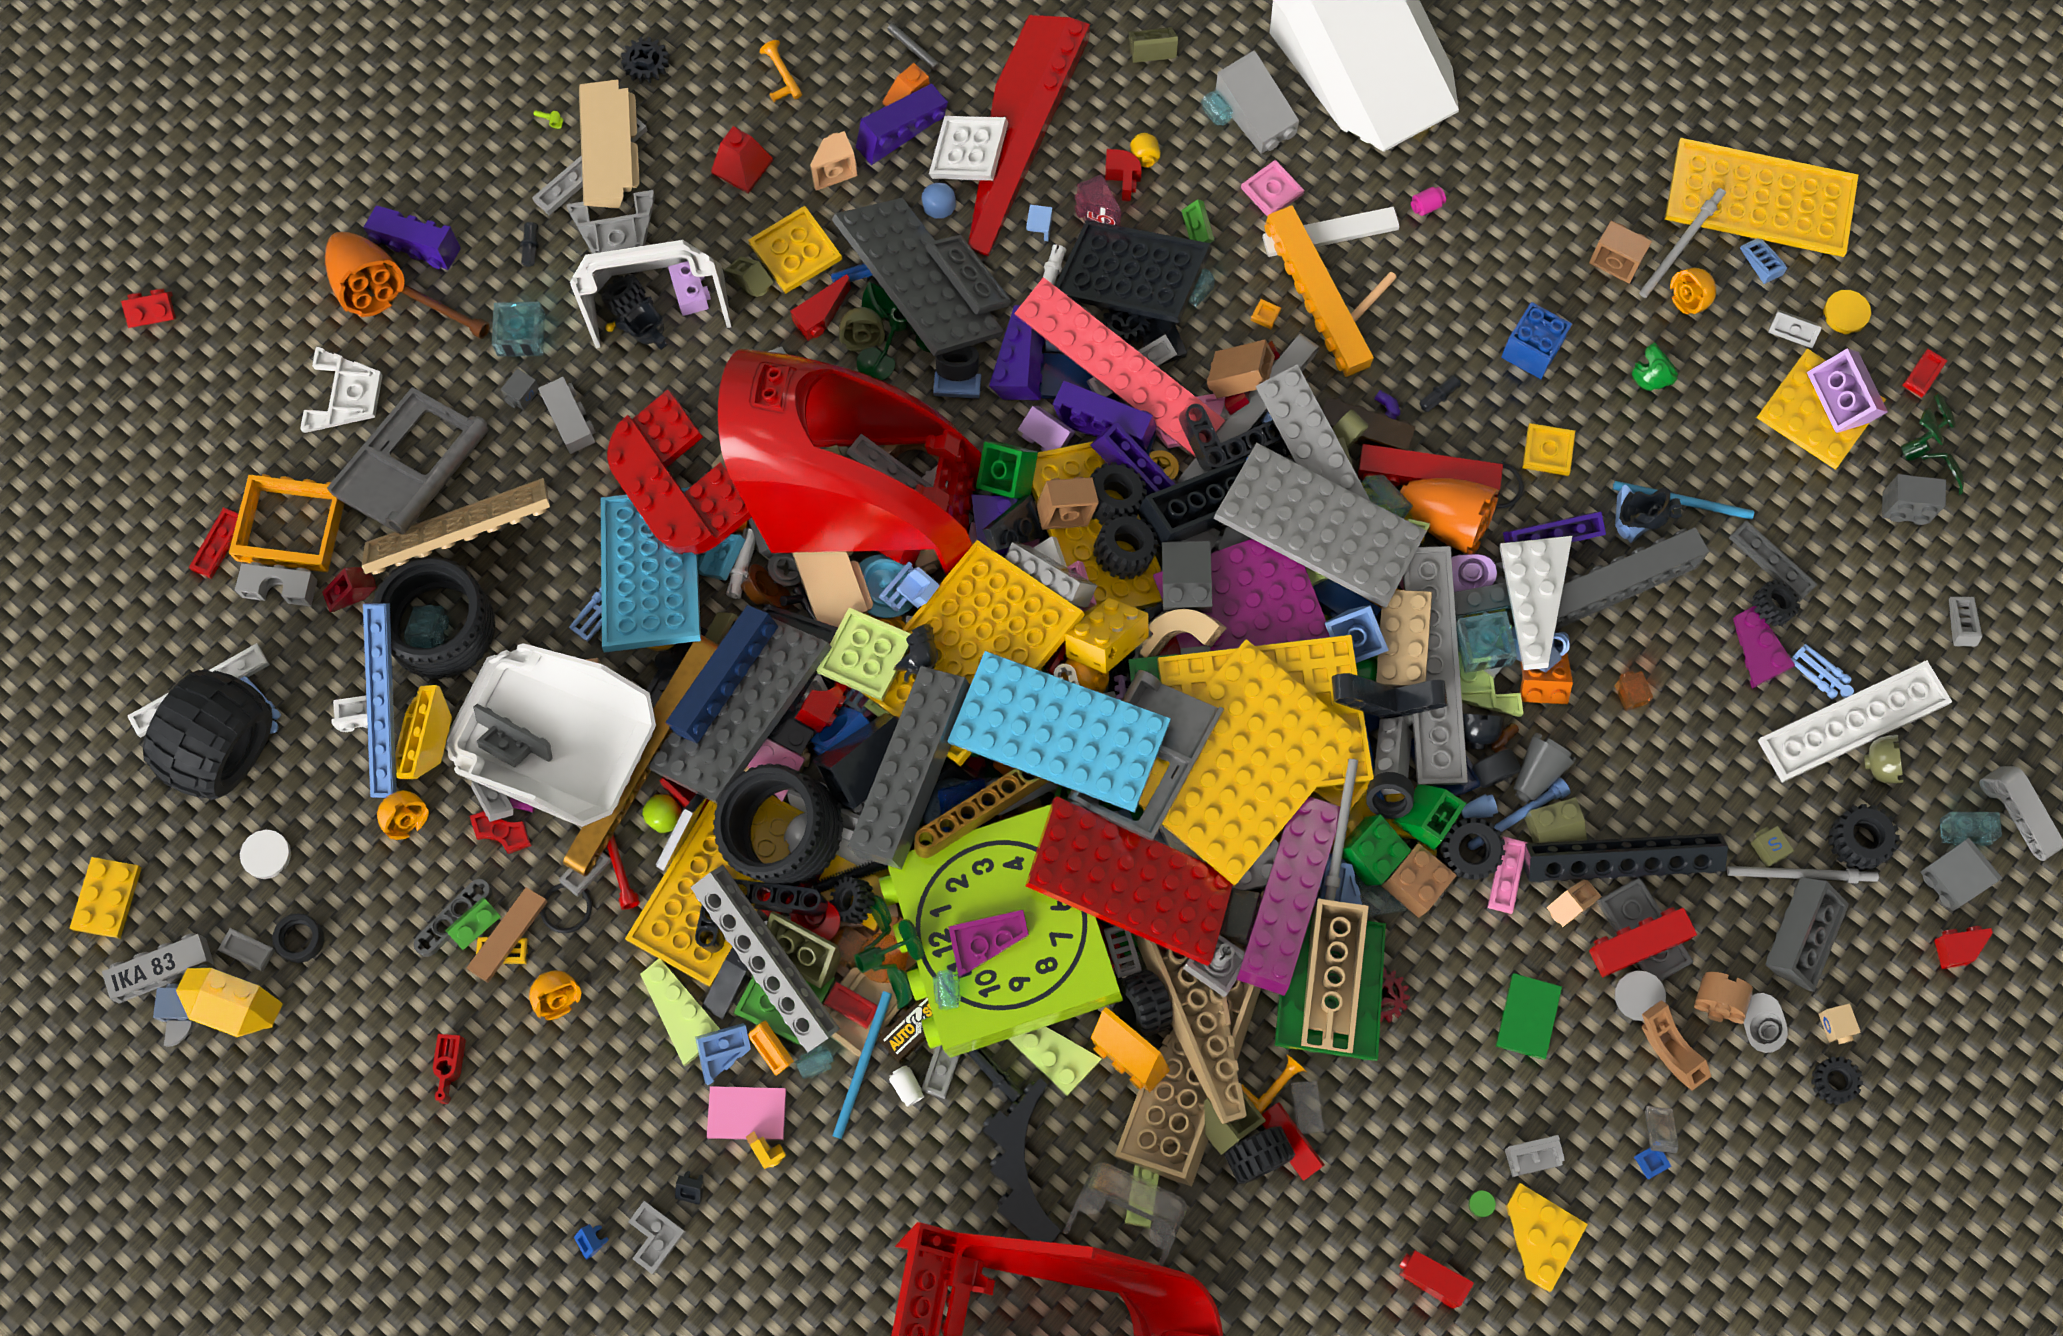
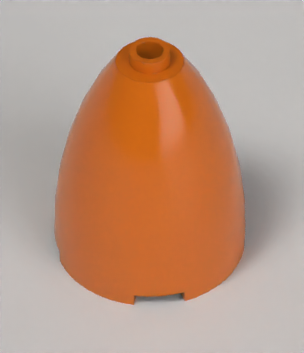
(358, 263)
(1455, 509)

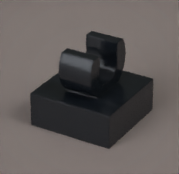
(689, 1189)

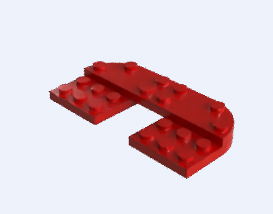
(639, 461)

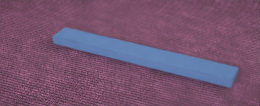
(379, 699)

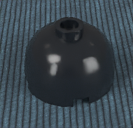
(1482, 729)

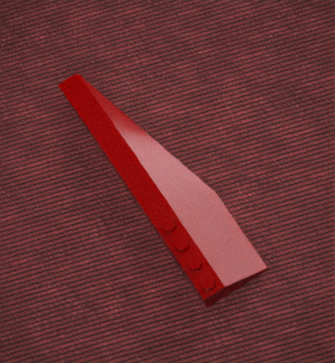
(1028, 98)

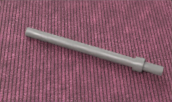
(1707, 209)
(1850, 875)
(1332, 881)

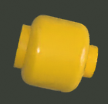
(1146, 149)

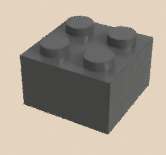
(1913, 499)

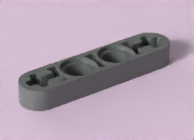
(450, 915)

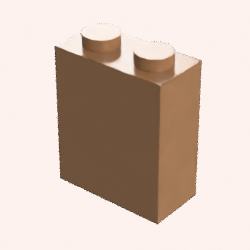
(1240, 368)

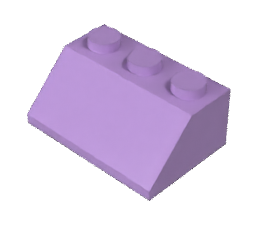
(1847, 391)

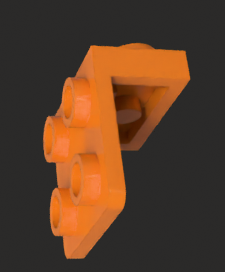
(1547, 687)

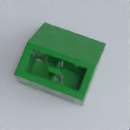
(1431, 815)

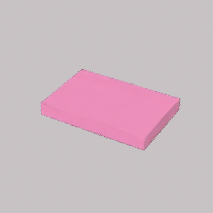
(741, 1110)

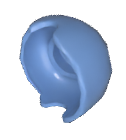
(938, 200)

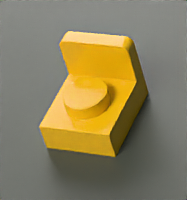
(766, 1156)

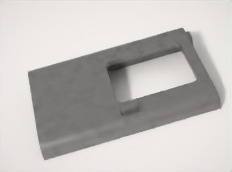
(391, 489)
(1184, 740)

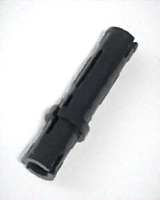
(996, 1074)

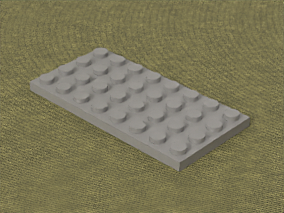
(1320, 525)

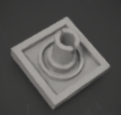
(1222, 971)

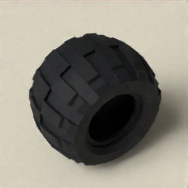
(199, 728)

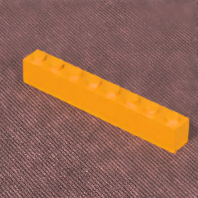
(1318, 291)

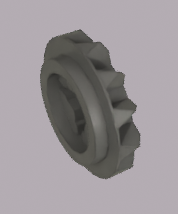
(775, 565)

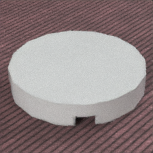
(265, 854)

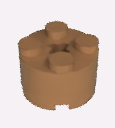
(1723, 997)

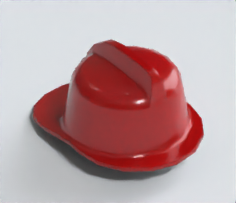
(824, 925)

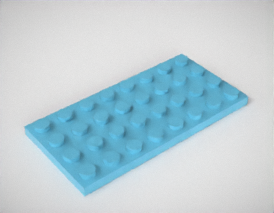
(645, 586)
(1059, 731)

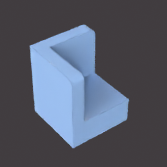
(1040, 220)
(917, 587)

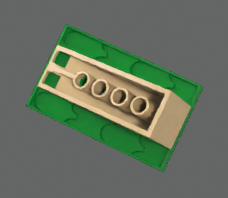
(1335, 985)

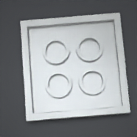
(968, 148)

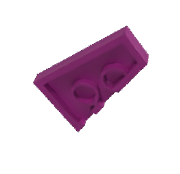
(1762, 649)
(985, 938)

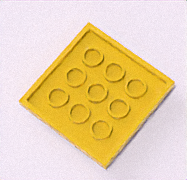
(1801, 417)

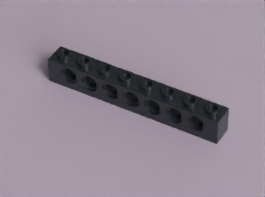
(1661, 851)

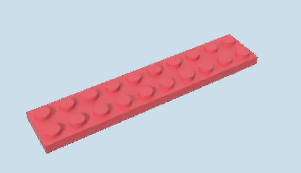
(1111, 360)

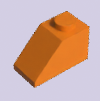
(906, 83)

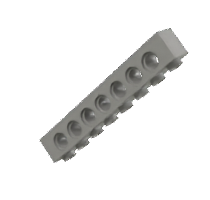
(775, 963)

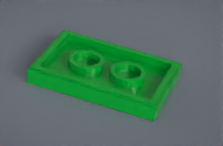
(1528, 1016)

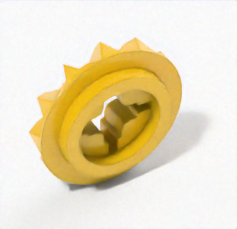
(1166, 460)

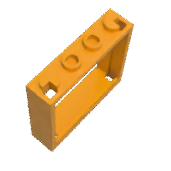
(284, 485)

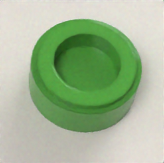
(1481, 1204)

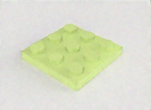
(865, 654)

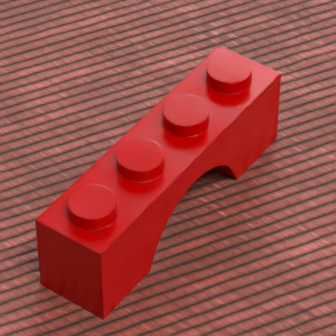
(819, 707)

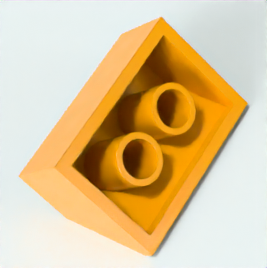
(1128, 1051)

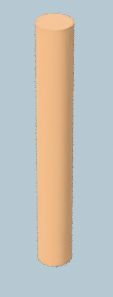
(1372, 297)

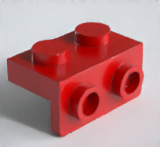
(148, 309)

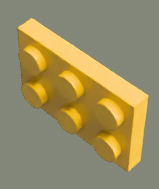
(105, 897)

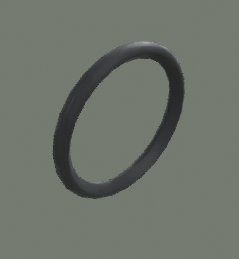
(1521, 487)
(574, 928)

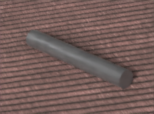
(915, 48)

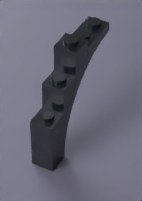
(1009, 1134)

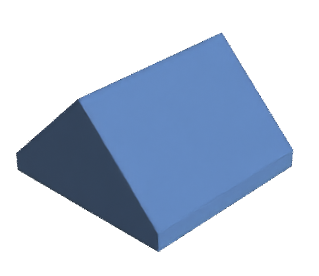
(1363, 628)

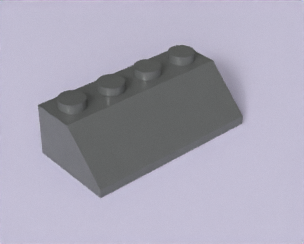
(1807, 933)

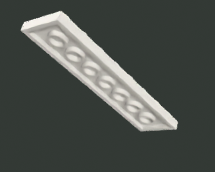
(1854, 721)

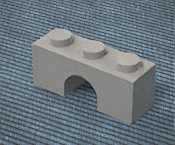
(256, 580)

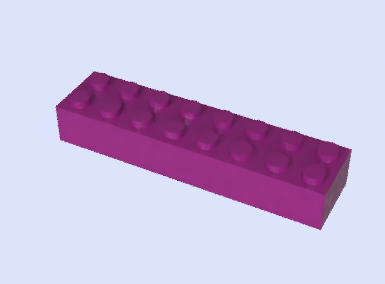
(1289, 897)

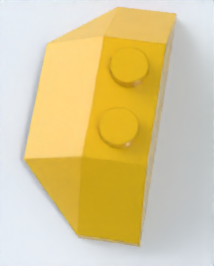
(423, 733)
(226, 1002)

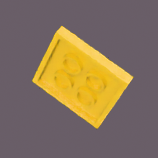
(795, 249)

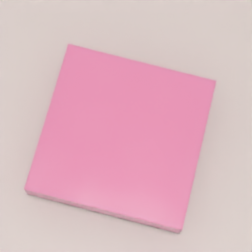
(1272, 188)

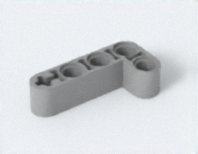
(2025, 809)

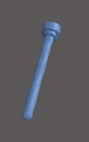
(1557, 790)

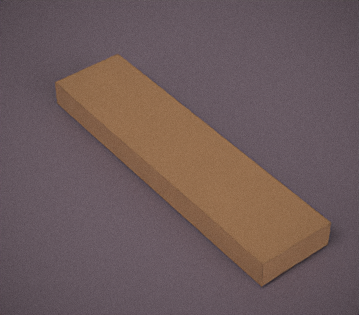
(506, 934)

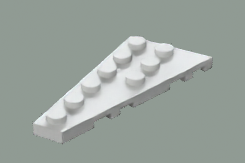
(1535, 587)

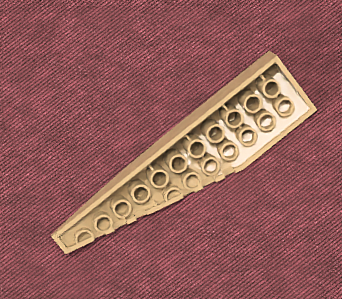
(1201, 1027)
(1169, 1123)

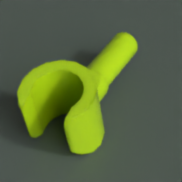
(554, 118)

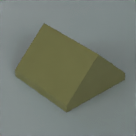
(1153, 44)

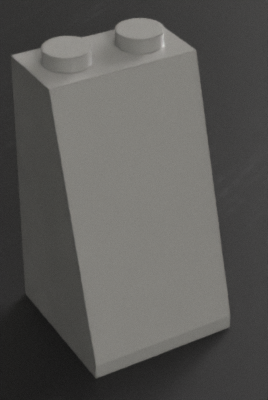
(1256, 102)

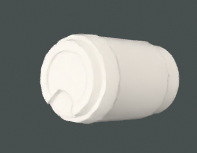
(906, 1085)

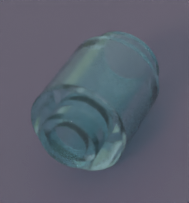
(1216, 108)
(946, 990)
(814, 1062)

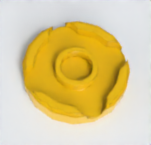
(1847, 311)

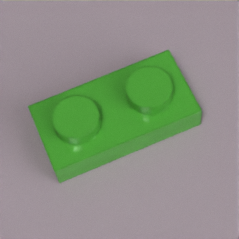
(1197, 222)
(473, 923)

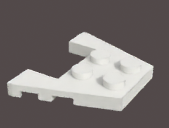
(352, 395)

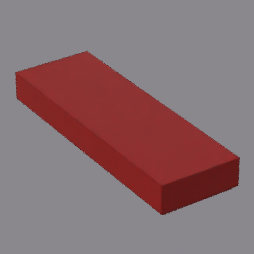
(215, 544)
(1306, 1160)

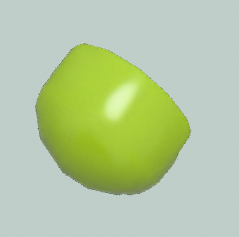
(662, 813)

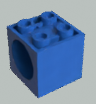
(1536, 340)
(845, 724)

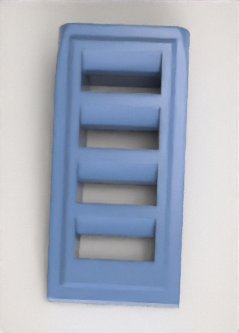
(1761, 269)

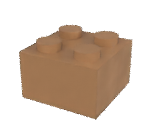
(1620, 251)
(1067, 503)
(1419, 880)

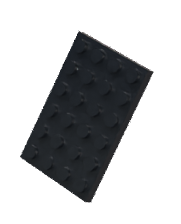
(1133, 270)

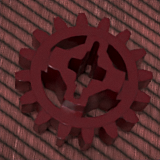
(1392, 1000)

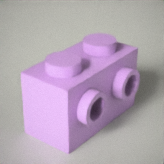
(688, 289)
(1045, 429)

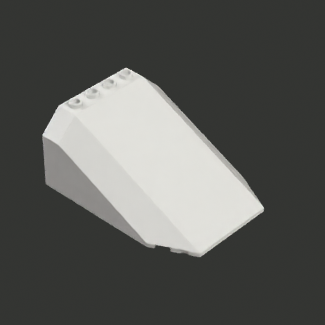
(1369, 64)
(599, 267)
(580, 707)

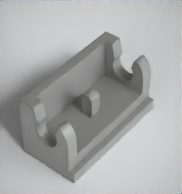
(1535, 1156)

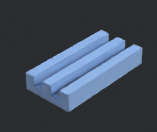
(890, 602)

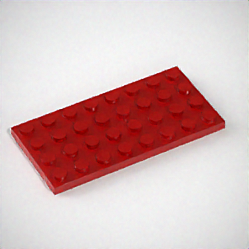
(1130, 881)

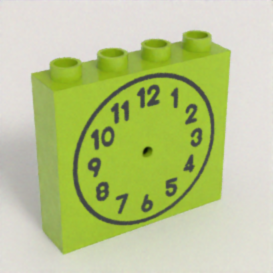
(1028, 986)

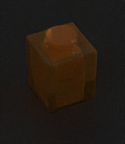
(1633, 690)

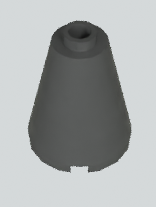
(1541, 767)

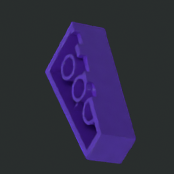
(899, 122)
(413, 237)
(1018, 362)
(1094, 413)
(986, 510)

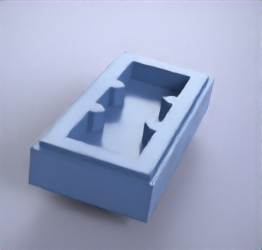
(964, 389)

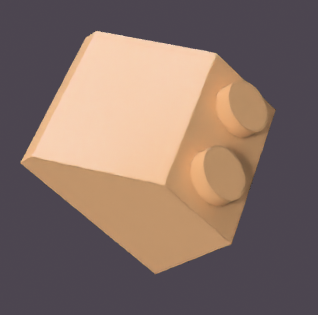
(833, 161)

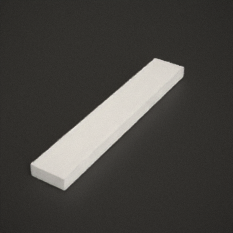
(1345, 228)
(243, 664)

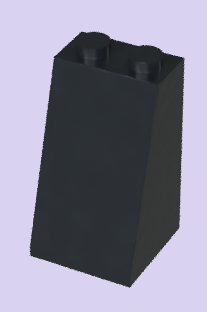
(855, 761)

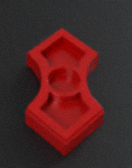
(511, 835)

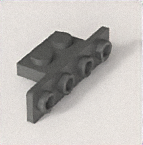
(507, 739)

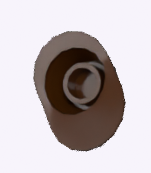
(762, 589)

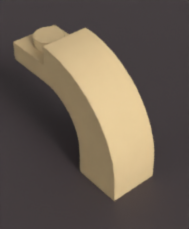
(1180, 621)

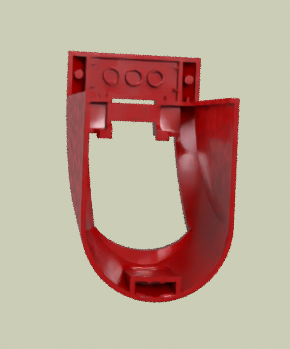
(813, 500)
(1157, 1297)

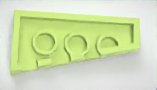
(678, 1010)

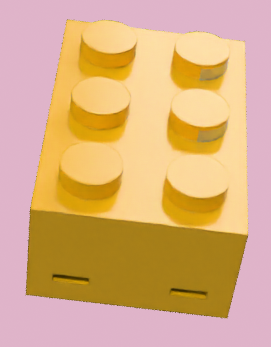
(1107, 635)

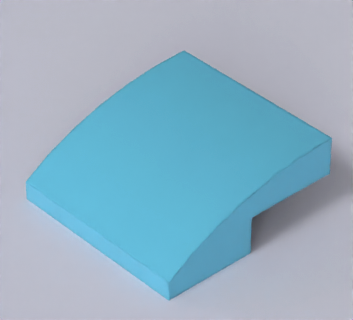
(720, 559)

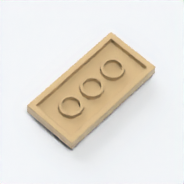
(1406, 633)

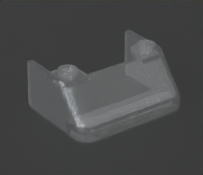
(1135, 1195)

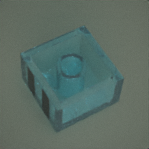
(518, 329)
(1485, 642)

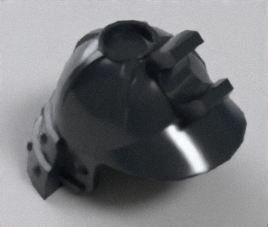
(643, 324)
(1649, 510)
(922, 652)

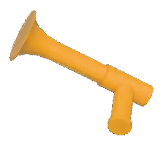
(771, 50)
(1263, 1102)

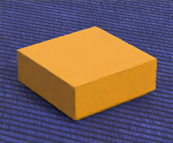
(1265, 314)

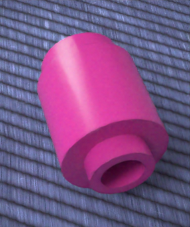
(1428, 200)

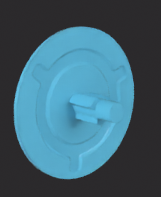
(878, 574)

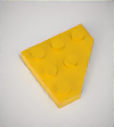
(1543, 1235)

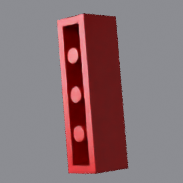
(1642, 942)

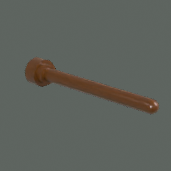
(479, 327)

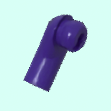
(1391, 404)

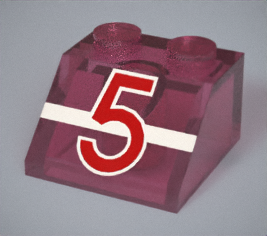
(1097, 202)

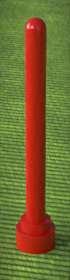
(628, 898)

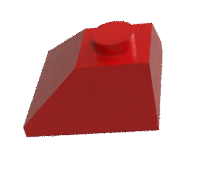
(740, 160)

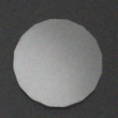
(1638, 993)

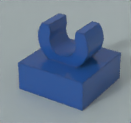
(1652, 1162)
(588, 1241)

